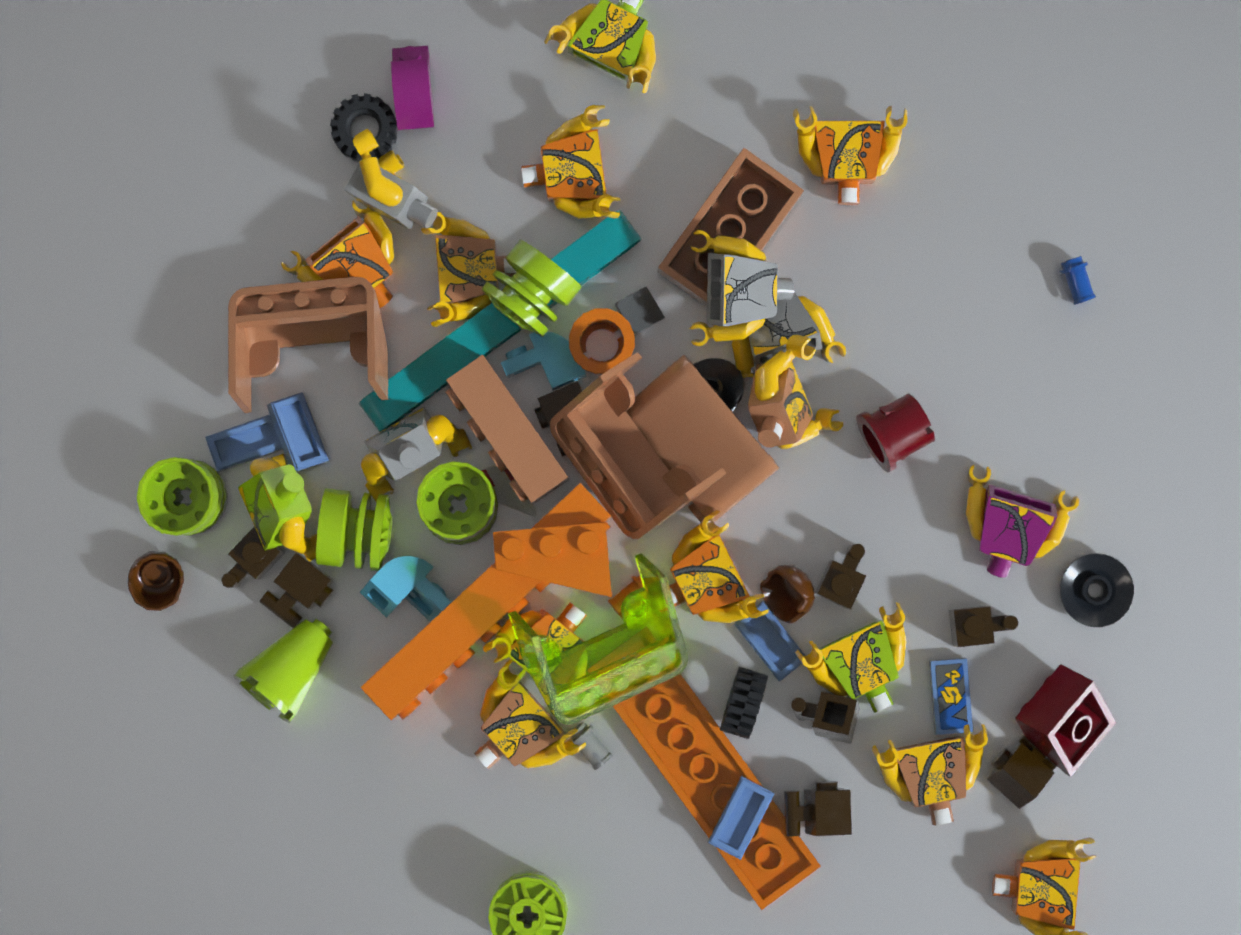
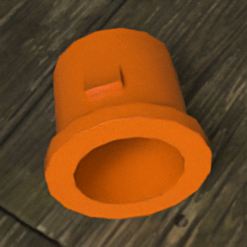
(600, 320)

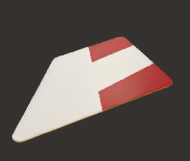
(505, 493)

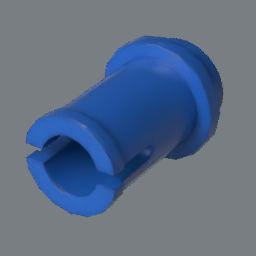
(1077, 279)

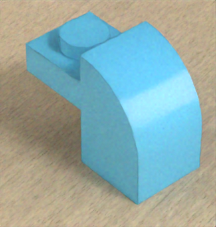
(549, 351)
(406, 579)

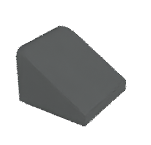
(640, 310)

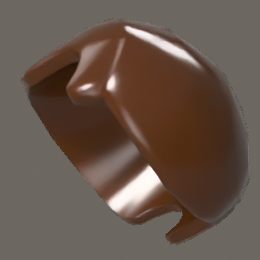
(155, 581)
(788, 593)

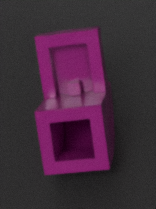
(412, 87)

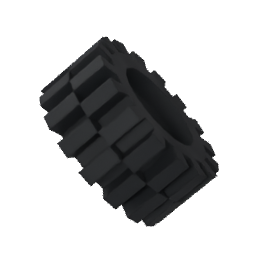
(363, 106)
(744, 703)

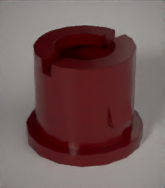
(895, 431)

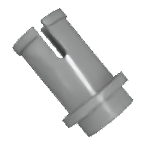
(594, 751)

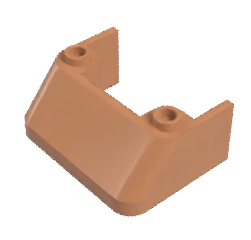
(301, 315)
(618, 457)

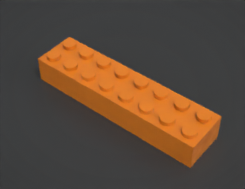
(467, 620)

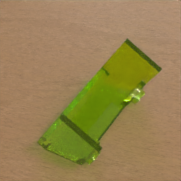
(613, 664)

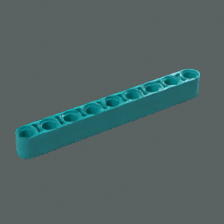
(491, 328)

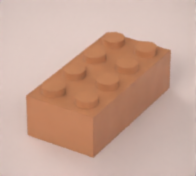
(744, 205)
(507, 429)

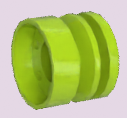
(531, 288)
(459, 482)
(161, 496)
(353, 529)
(531, 890)

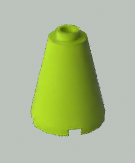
(287, 668)

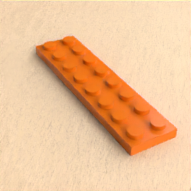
(704, 773)

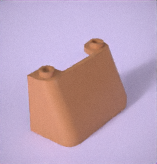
(697, 429)

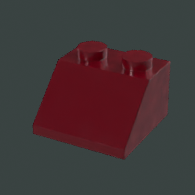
(1066, 718)

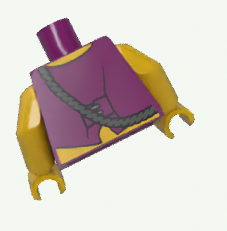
(1013, 524)

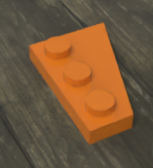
(559, 555)

